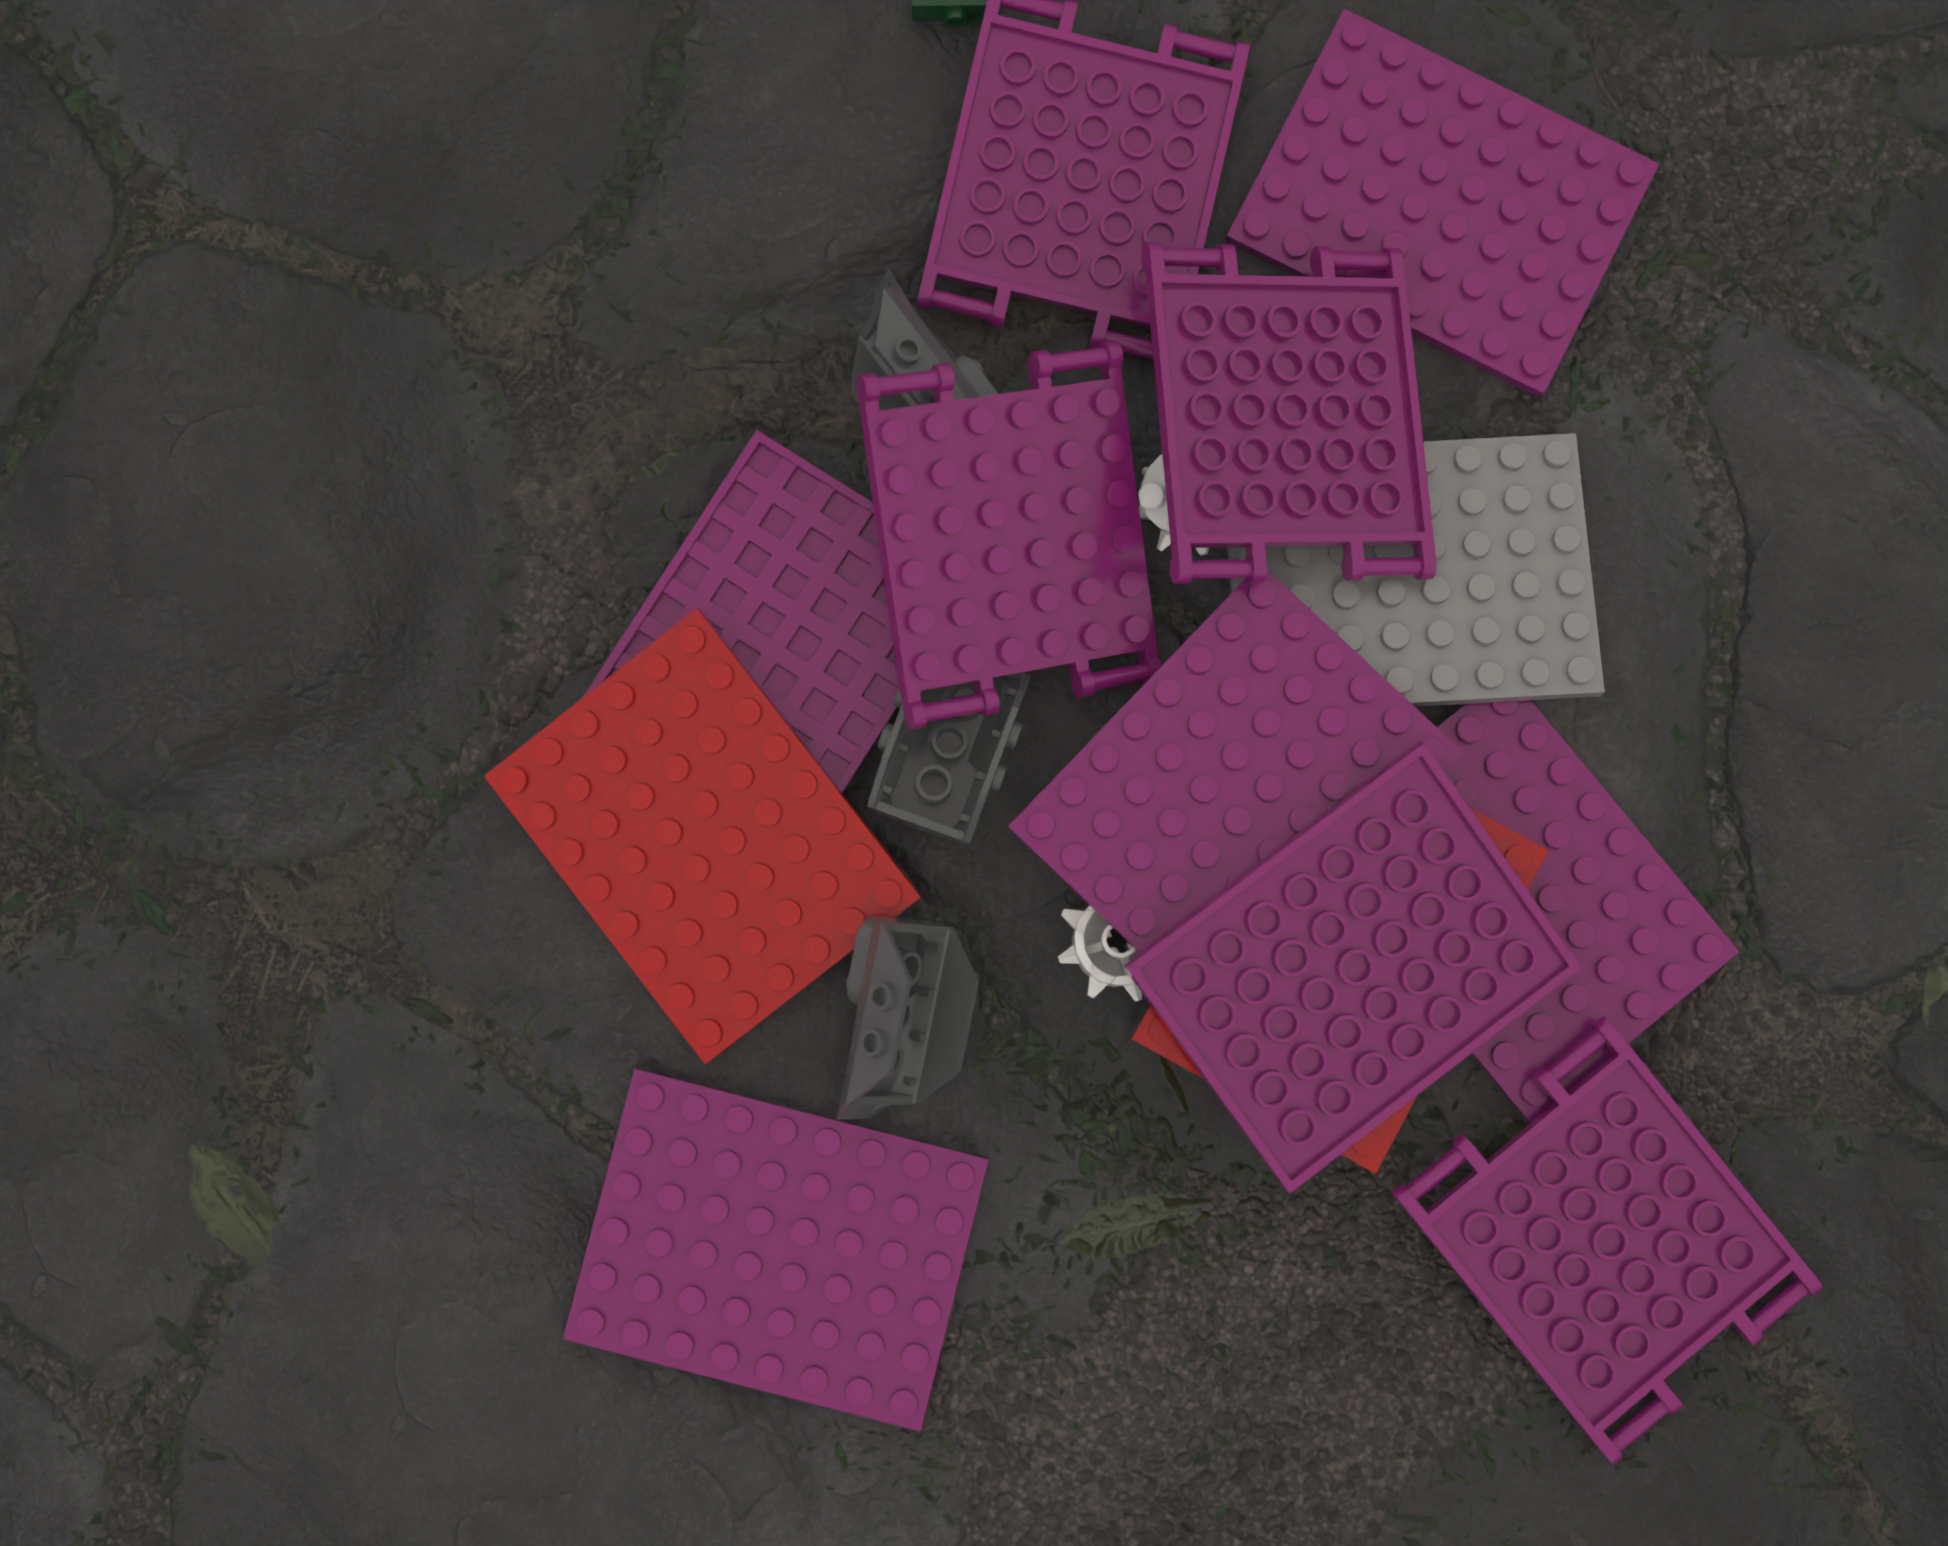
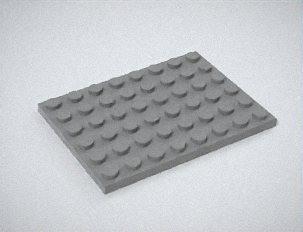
(1508, 591)

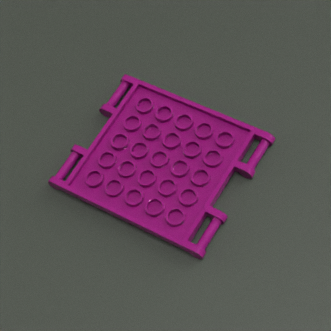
(1075, 163)
(1288, 412)
(1008, 531)
(1608, 1241)

